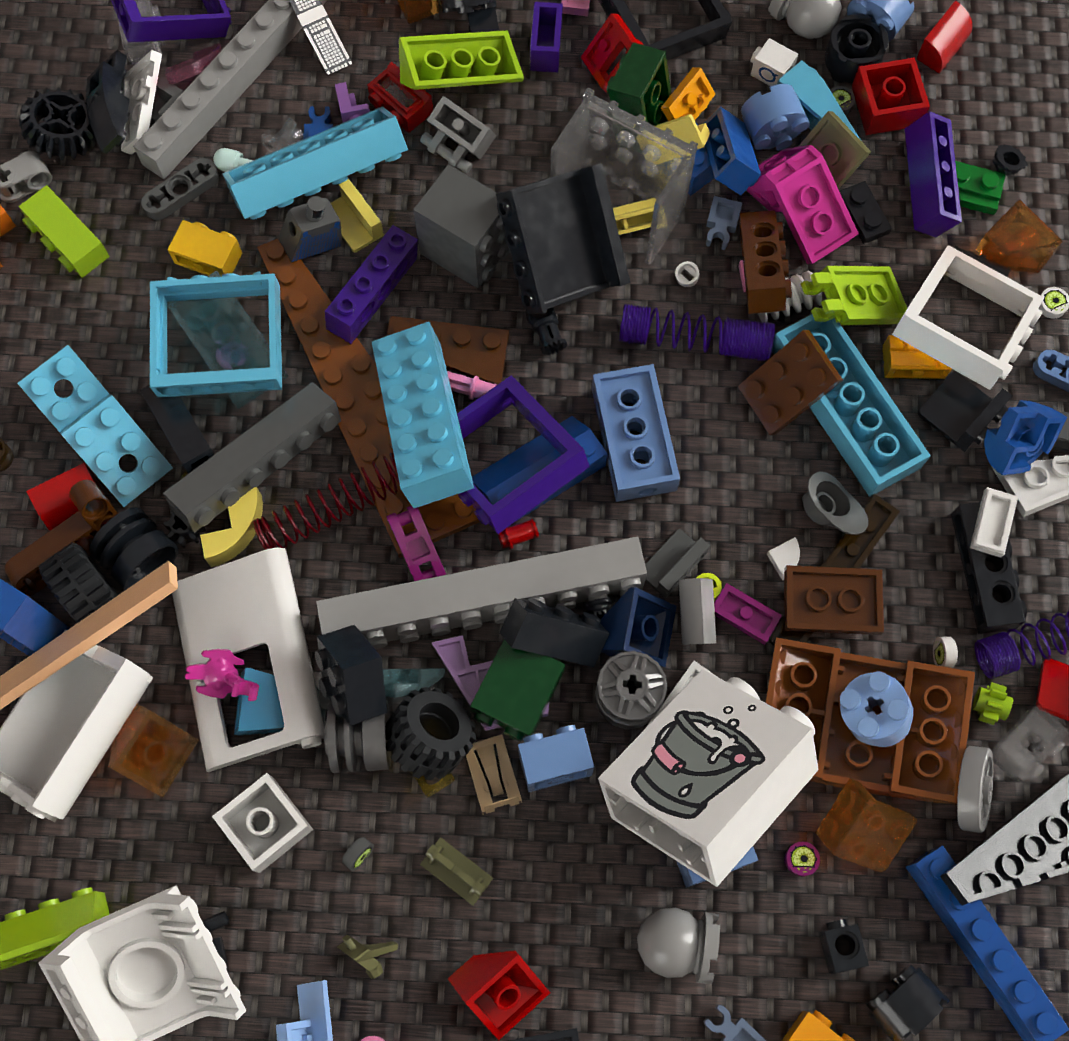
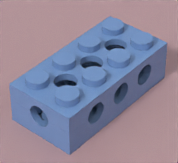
(648, 418)

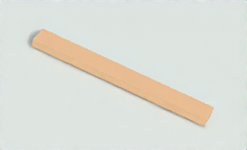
(88, 633)

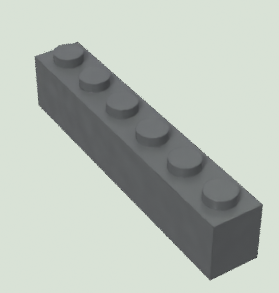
(252, 457)

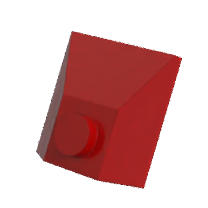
(498, 989)

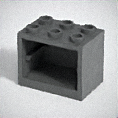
(461, 227)

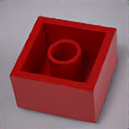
(889, 95)

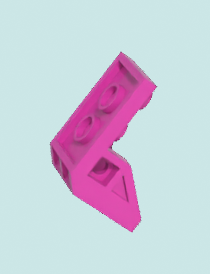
(807, 195)

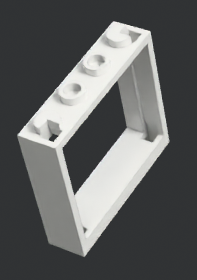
(953, 350)

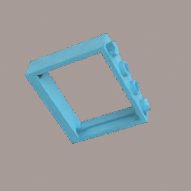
(222, 381)

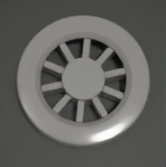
(975, 789)

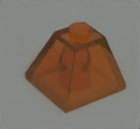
(1020, 241)
(150, 750)

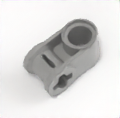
(24, 176)

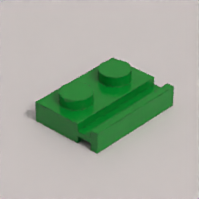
(979, 187)

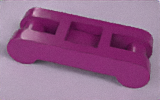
(416, 545)

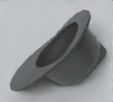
(832, 505)

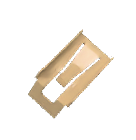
(486, 753)

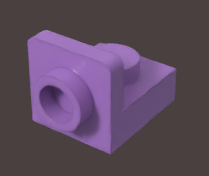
(347, 103)

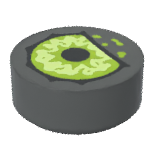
(844, 97)
(357, 853)

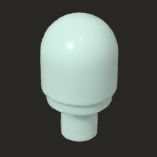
(228, 159)

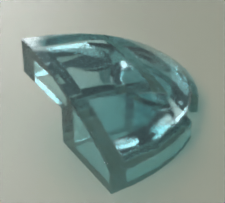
(403, 681)

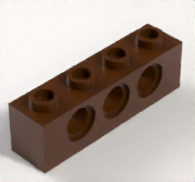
(763, 262)

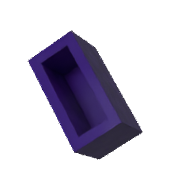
(546, 37)

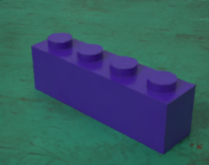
(932, 175)

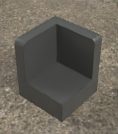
(168, 94)

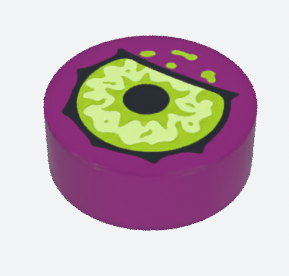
(802, 859)

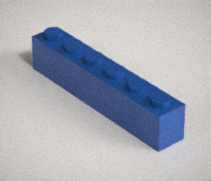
(989, 952)

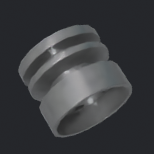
(613, 697)
(357, 740)

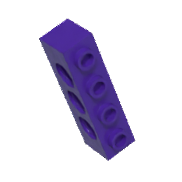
(371, 284)

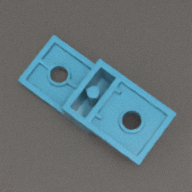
(95, 425)

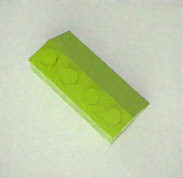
(41, 931)

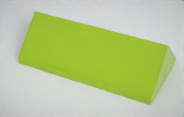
(458, 60)

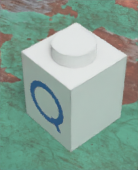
(772, 62)

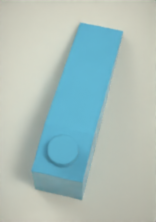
(813, 94)

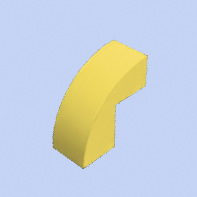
(228, 543)

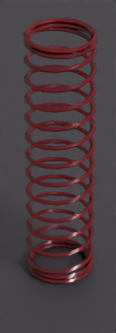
(262, 524)

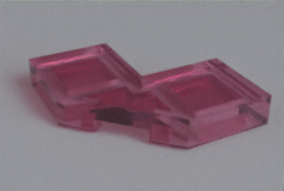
(192, 66)

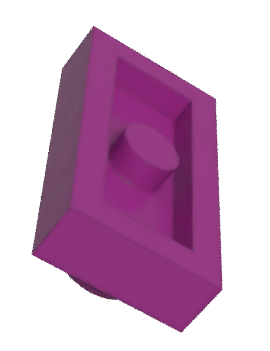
(746, 614)

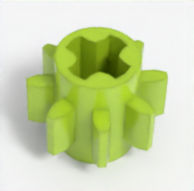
(992, 703)

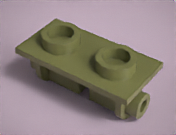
(456, 871)

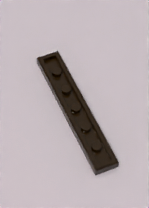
(850, 552)

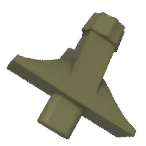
(365, 953)

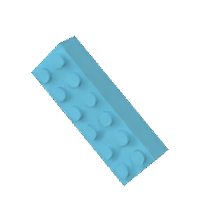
(315, 162)
(860, 412)
(421, 416)

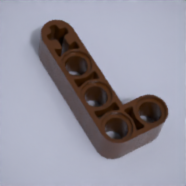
(93, 513)

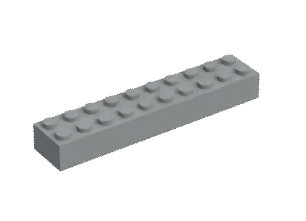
(486, 593)

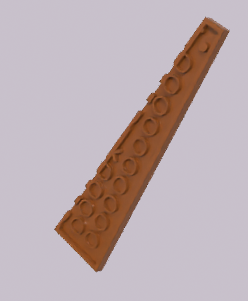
(353, 383)

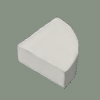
(784, 554)

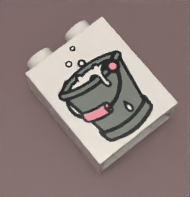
(711, 774)

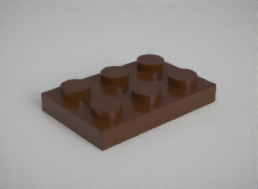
(790, 382)
(833, 600)

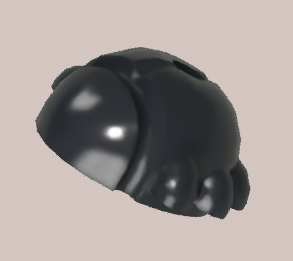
(1009, 160)

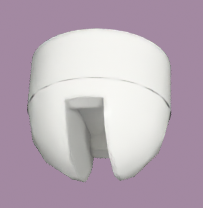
(691, 269)

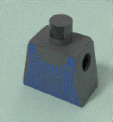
(310, 229)

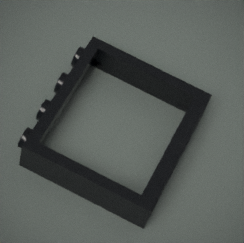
(683, 42)

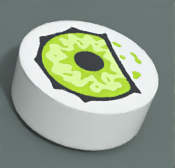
(1054, 302)
(945, 652)

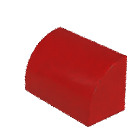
(946, 38)
(52, 497)

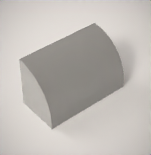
(697, 611)

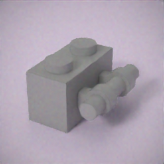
(462, 129)

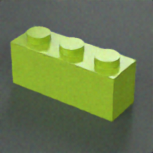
(63, 232)

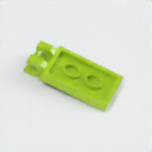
(857, 295)

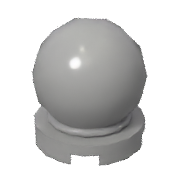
(808, 17)
(678, 944)

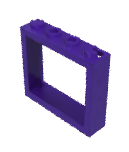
(175, 27)
(542, 484)

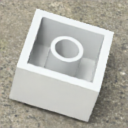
(262, 823)

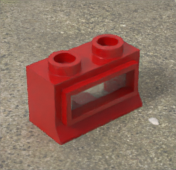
(407, 104)

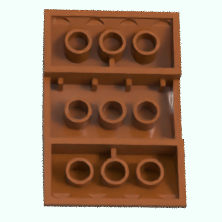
(916, 768)

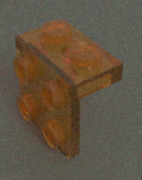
(864, 828)

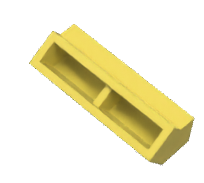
(634, 216)

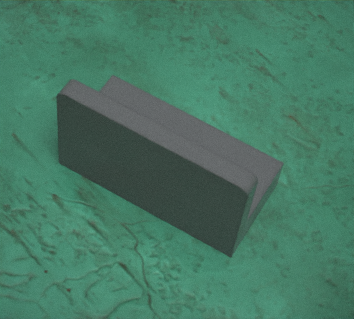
(674, 562)

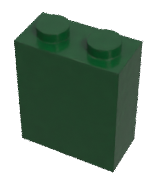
(516, 691)

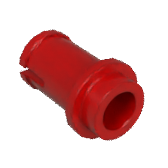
(518, 534)

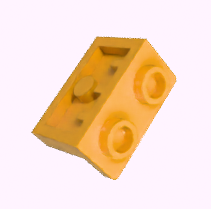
(690, 96)

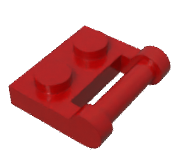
(606, 48)

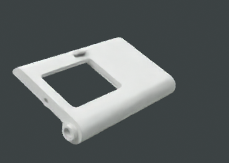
(238, 610)

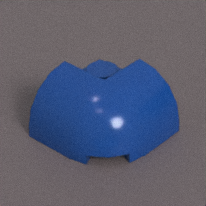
(1022, 437)

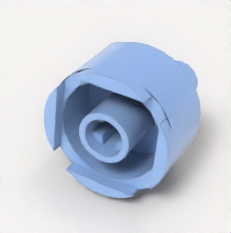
(873, 690)

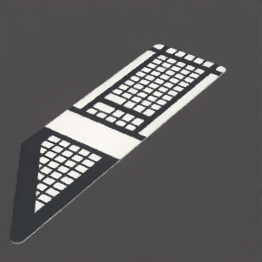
(321, 34)

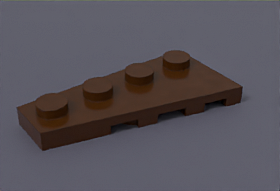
(465, 347)

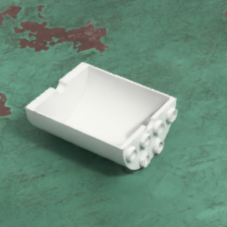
(65, 730)

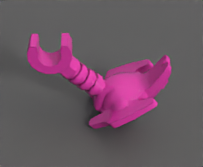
(221, 676)

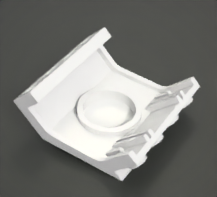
(141, 972)

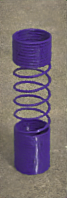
(738, 339)
(1000, 656)

